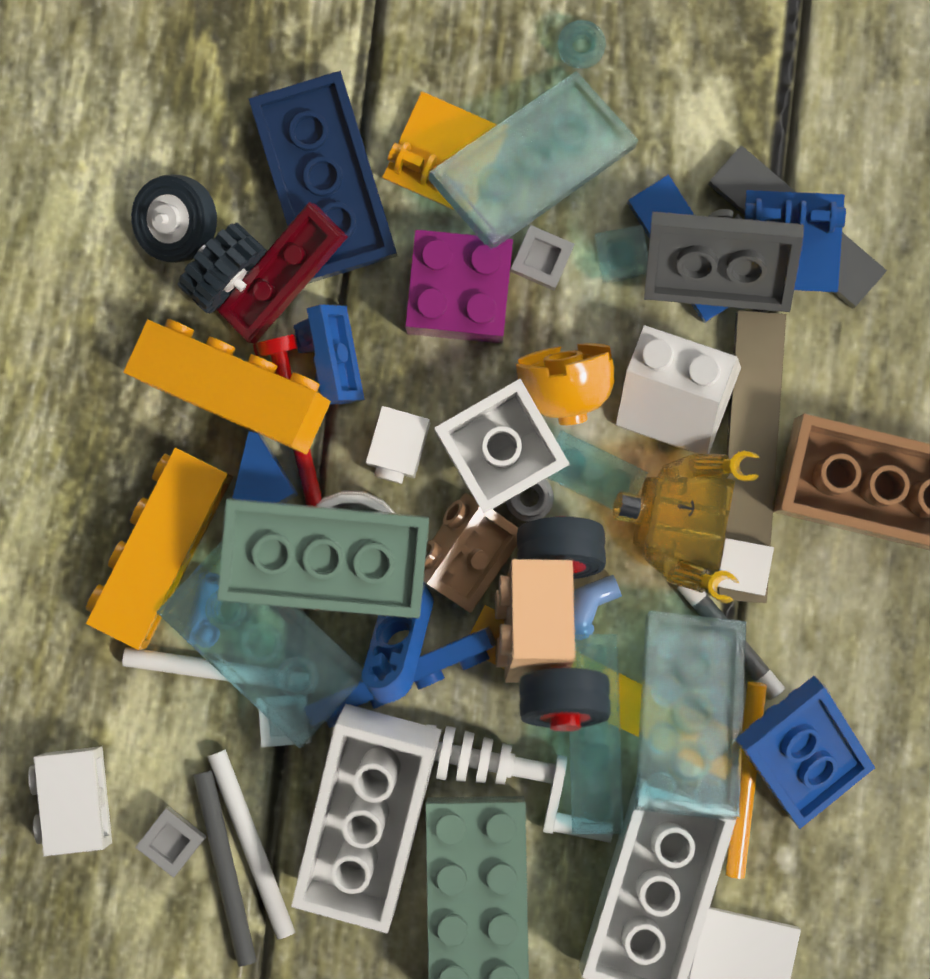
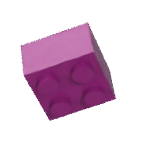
(458, 287)

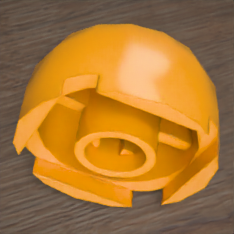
(568, 382)

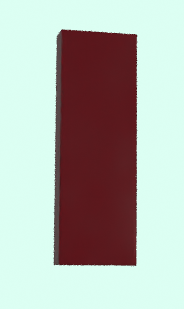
(282, 273)

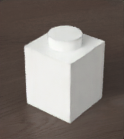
(397, 444)

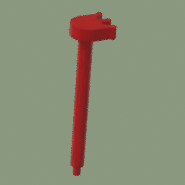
(277, 349)

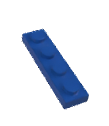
(467, 651)

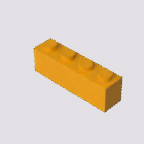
(228, 385)
(158, 549)

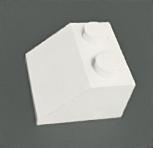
(676, 390)
(501, 446)

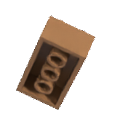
(856, 481)

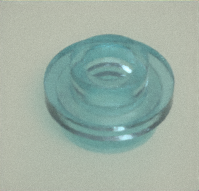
(581, 30)

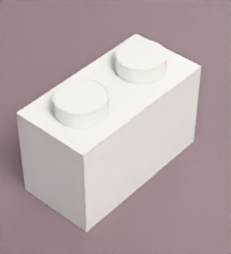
(71, 801)

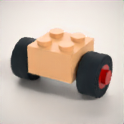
(539, 623)

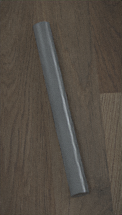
(225, 868)

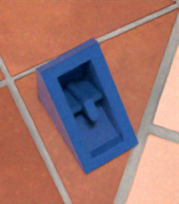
(261, 474)

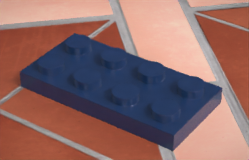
(322, 161)

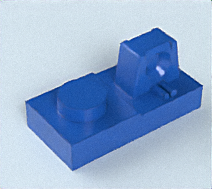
(330, 337)

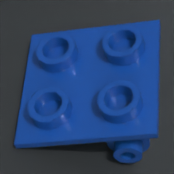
(822, 231)

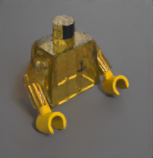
(685, 518)

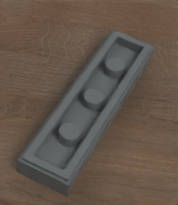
(745, 172)

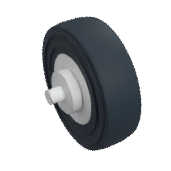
(173, 218)

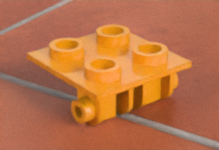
(430, 138)

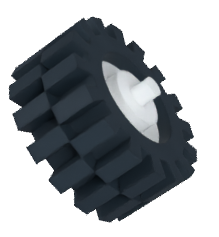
(220, 267)

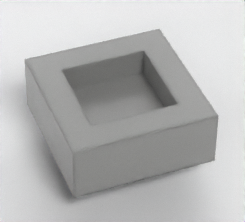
(542, 257)
(171, 841)

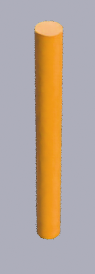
(740, 836)

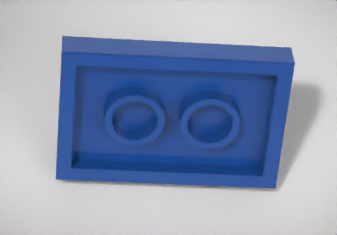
(805, 751)

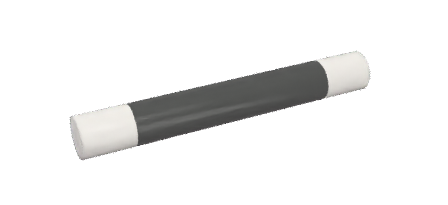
(753, 663)

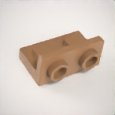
(468, 552)

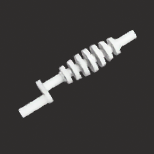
(506, 766)

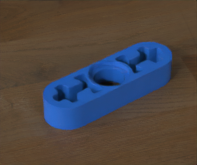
(402, 657)

